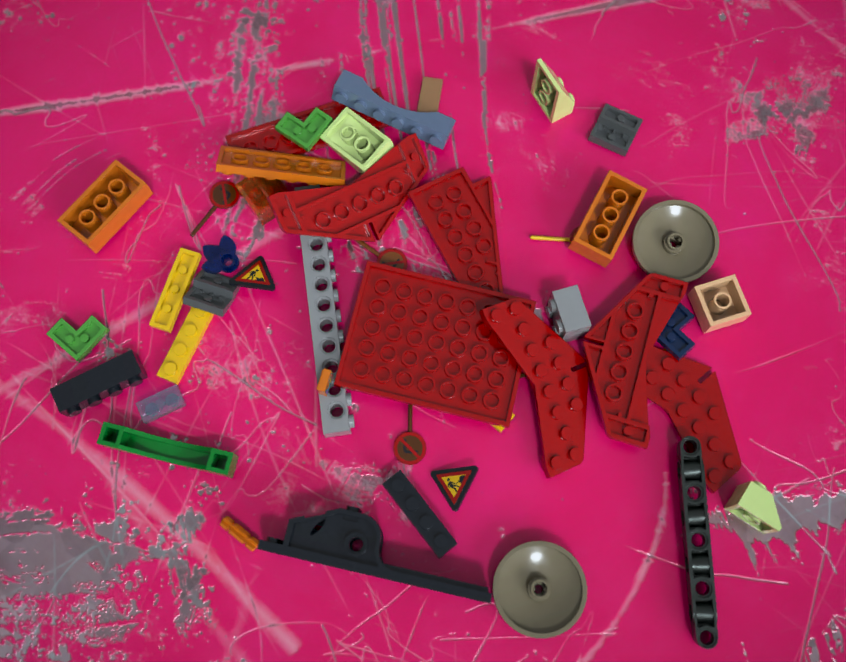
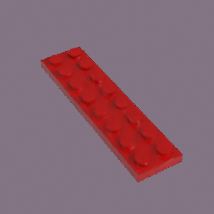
(266, 138)

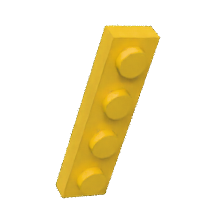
(174, 290)
(185, 345)

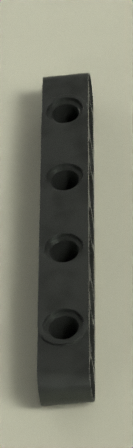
(697, 559)

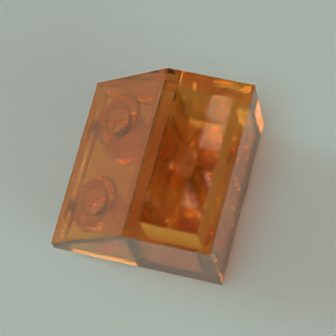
(254, 194)

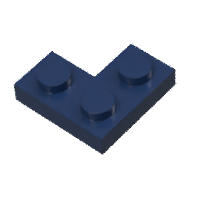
(672, 337)

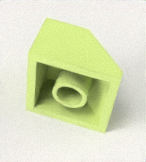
(755, 507)

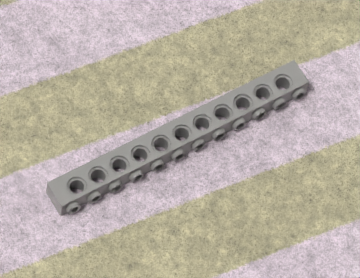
(331, 425)

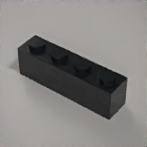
(98, 384)
(419, 514)

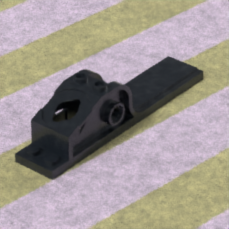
(334, 548)

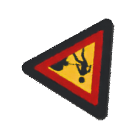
(254, 276)
(455, 483)

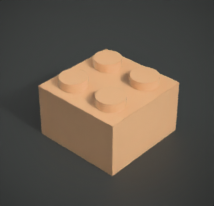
(719, 303)

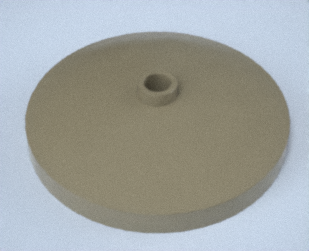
(687, 228)
(562, 589)

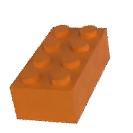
(105, 206)
(607, 219)

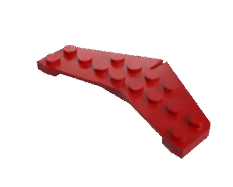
(348, 209)
(620, 363)
(557, 390)
(695, 411)

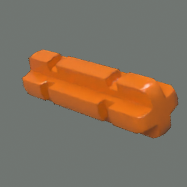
(239, 533)

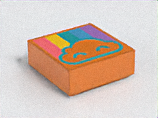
(324, 382)

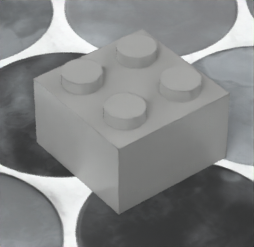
(568, 313)

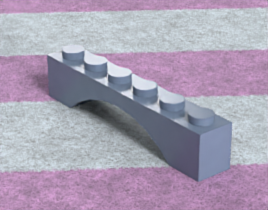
(429, 126)

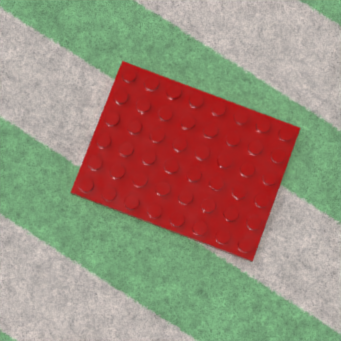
(428, 346)

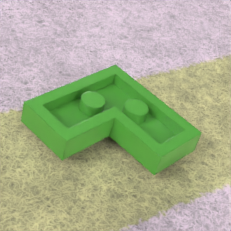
(304, 133)
(81, 341)

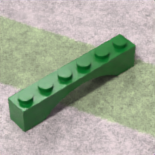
(168, 450)

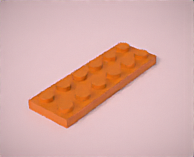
(280, 166)

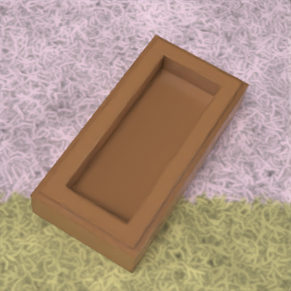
(430, 95)

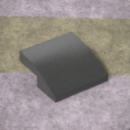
(615, 129)
(211, 293)

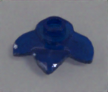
(219, 255)

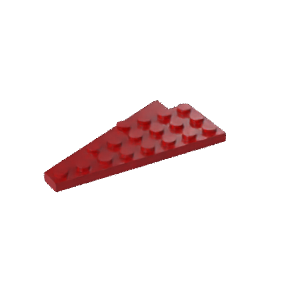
(462, 227)

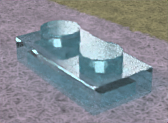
(160, 404)

